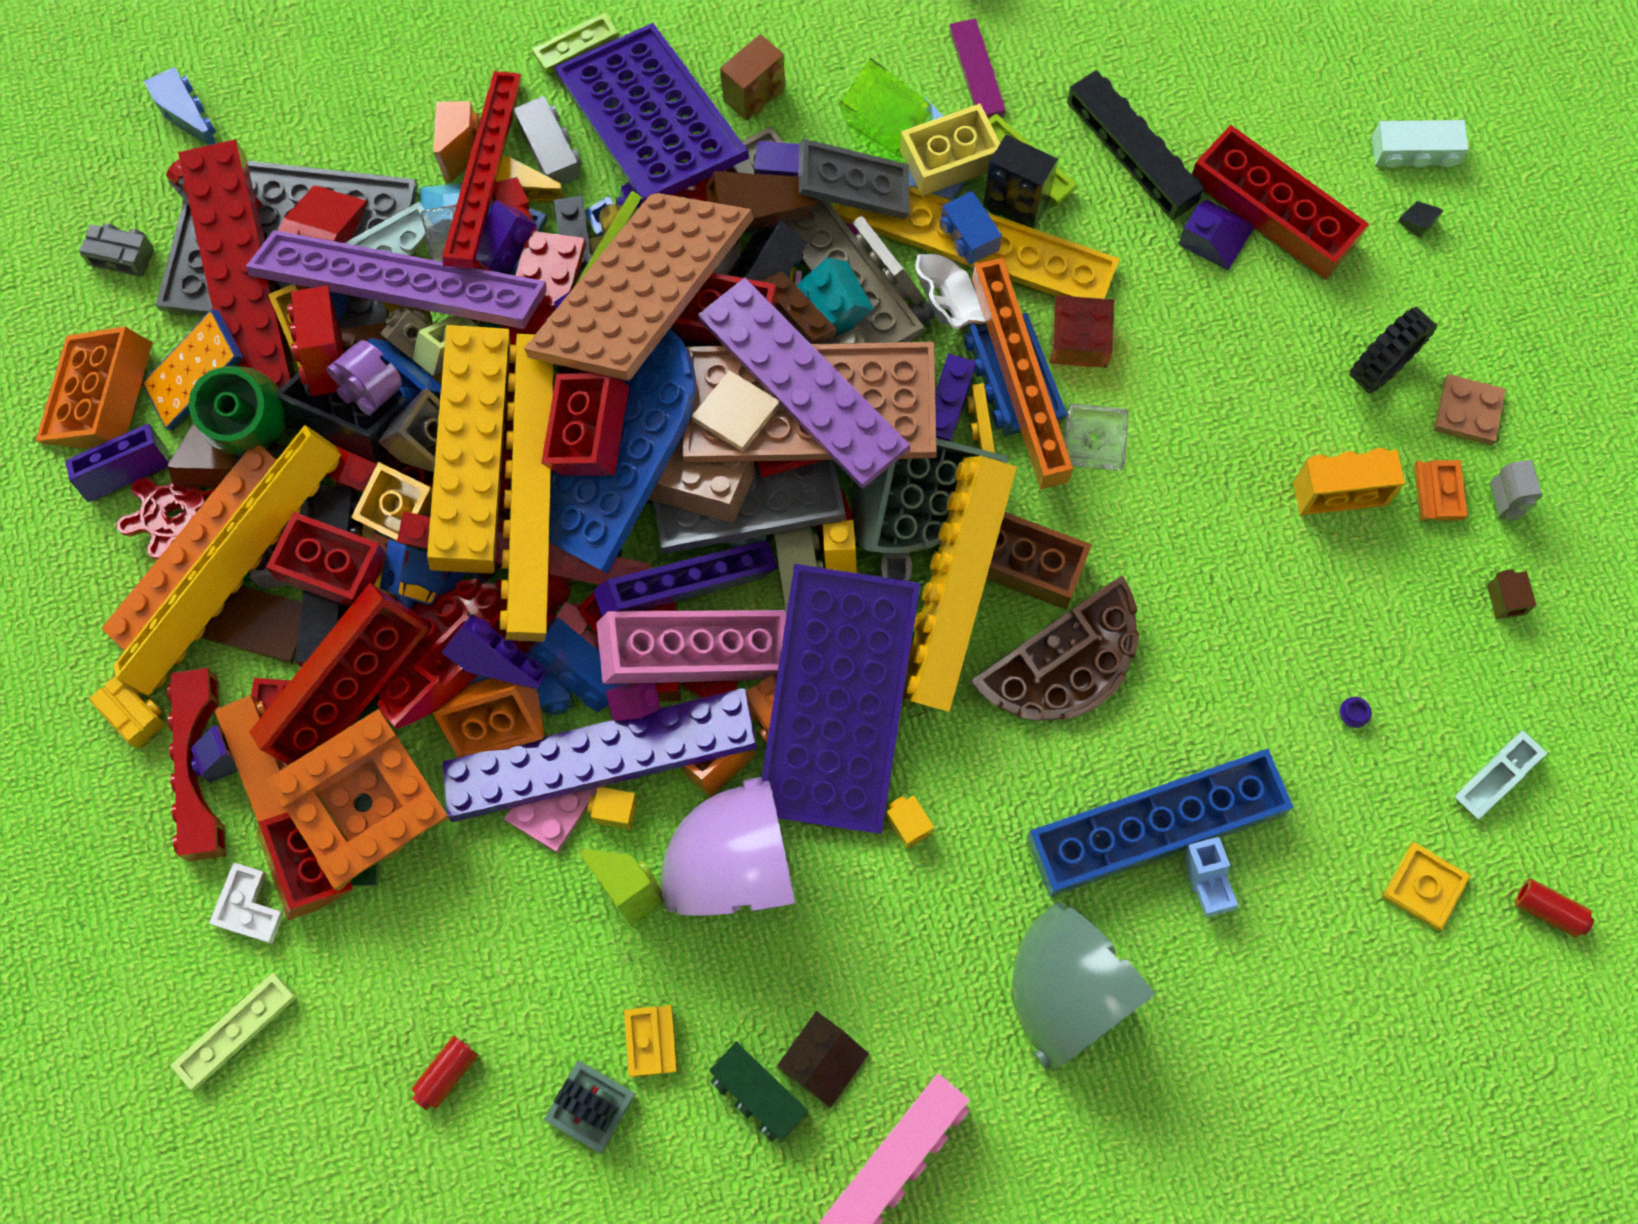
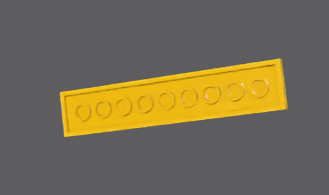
(1029, 254)

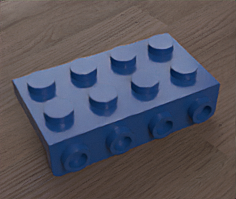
(987, 365)

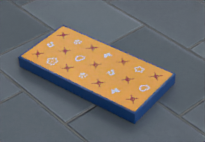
(202, 350)

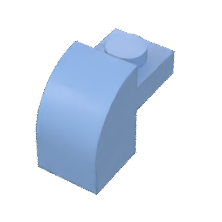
(1207, 874)

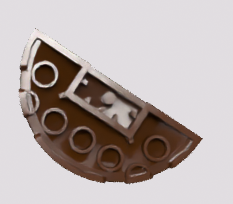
(1070, 661)

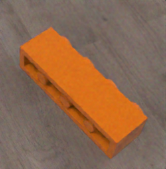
(252, 763)

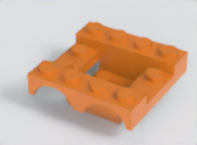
(353, 764)

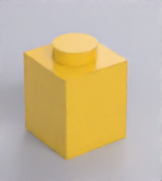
(613, 807)
(909, 821)

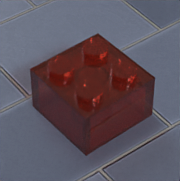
(1082, 331)

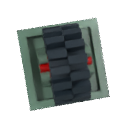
(589, 1106)

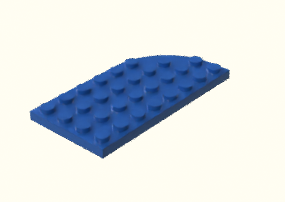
(596, 512)

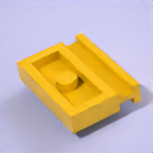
(650, 1041)

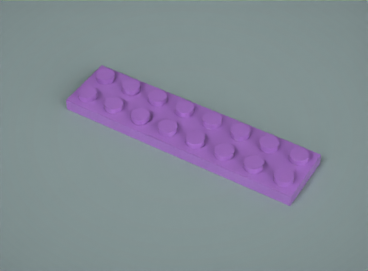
(804, 383)

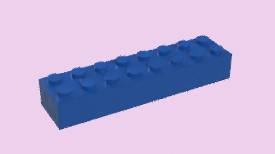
(1158, 822)

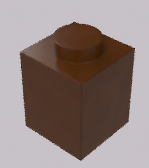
(1511, 594)

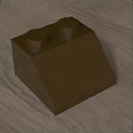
(823, 1059)

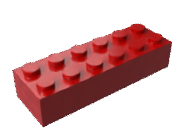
(1279, 202)
(340, 676)

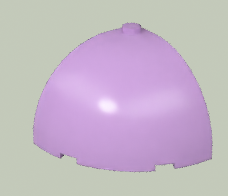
(728, 855)

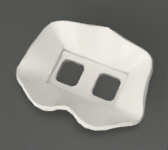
(955, 288)

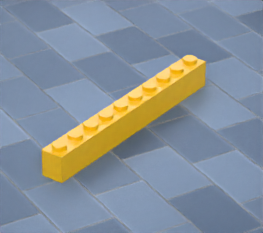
(527, 498)
(227, 561)

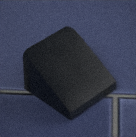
(1420, 218)

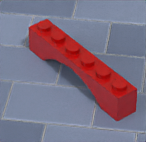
(193, 703)

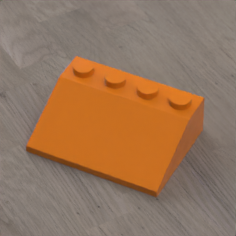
(94, 388)

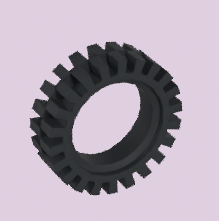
(1392, 349)

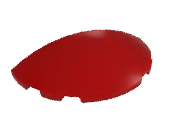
(426, 675)

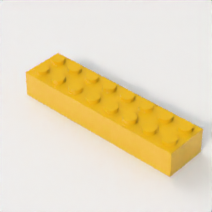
(469, 450)
(957, 580)

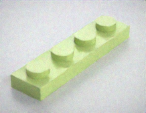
(233, 1031)

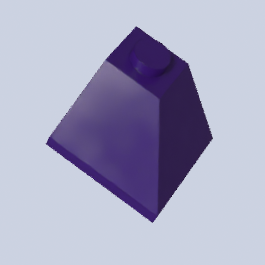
(1215, 234)

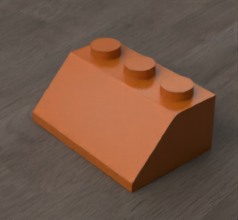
(491, 717)

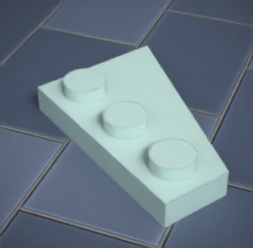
(398, 234)

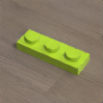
(575, 42)

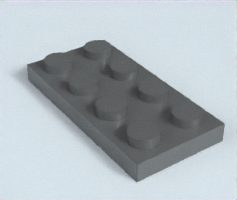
(853, 179)

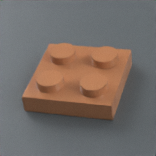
(1469, 409)

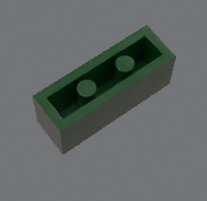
(757, 1093)

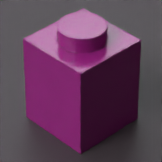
(633, 700)

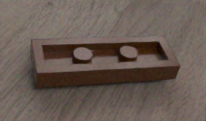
(801, 311)

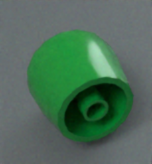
(237, 409)

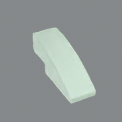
(1500, 774)

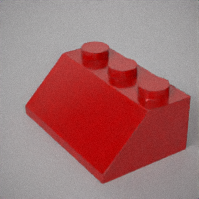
(295, 868)

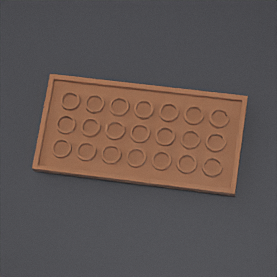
(639, 285)
(890, 376)

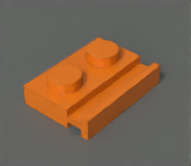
(1440, 490)

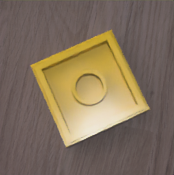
(1426, 886)

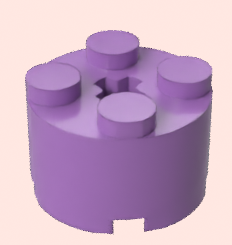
(364, 377)

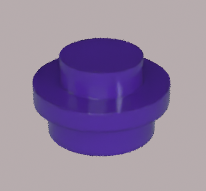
(1355, 712)

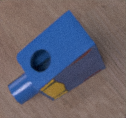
(409, 576)

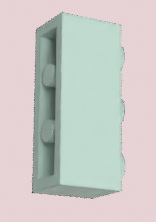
(1420, 143)

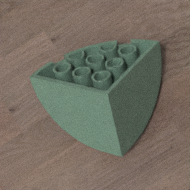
(909, 500)
(1071, 985)

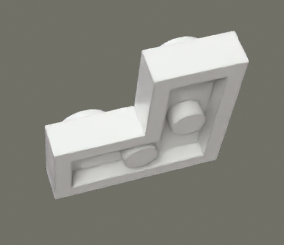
(237, 906)

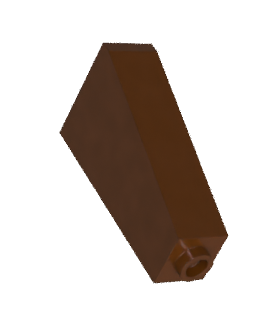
(768, 196)
(200, 463)

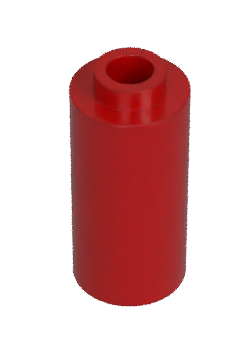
(1554, 908)
(443, 1073)

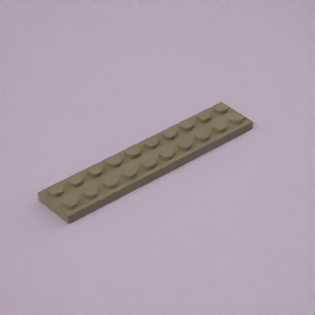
(830, 237)

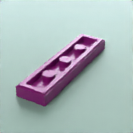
(976, 67)

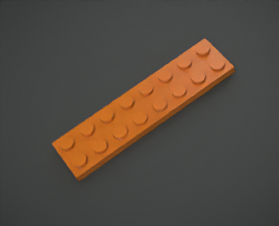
(187, 547)

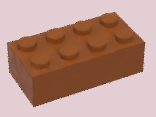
(1037, 560)

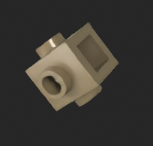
(403, 328)

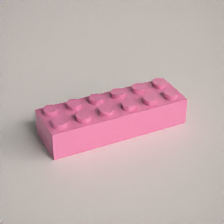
(690, 645)
(900, 1155)

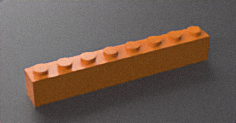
(1022, 374)

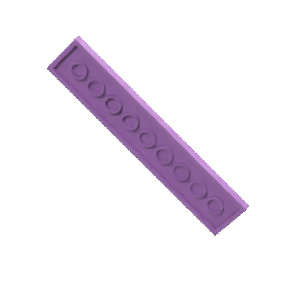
(398, 279)

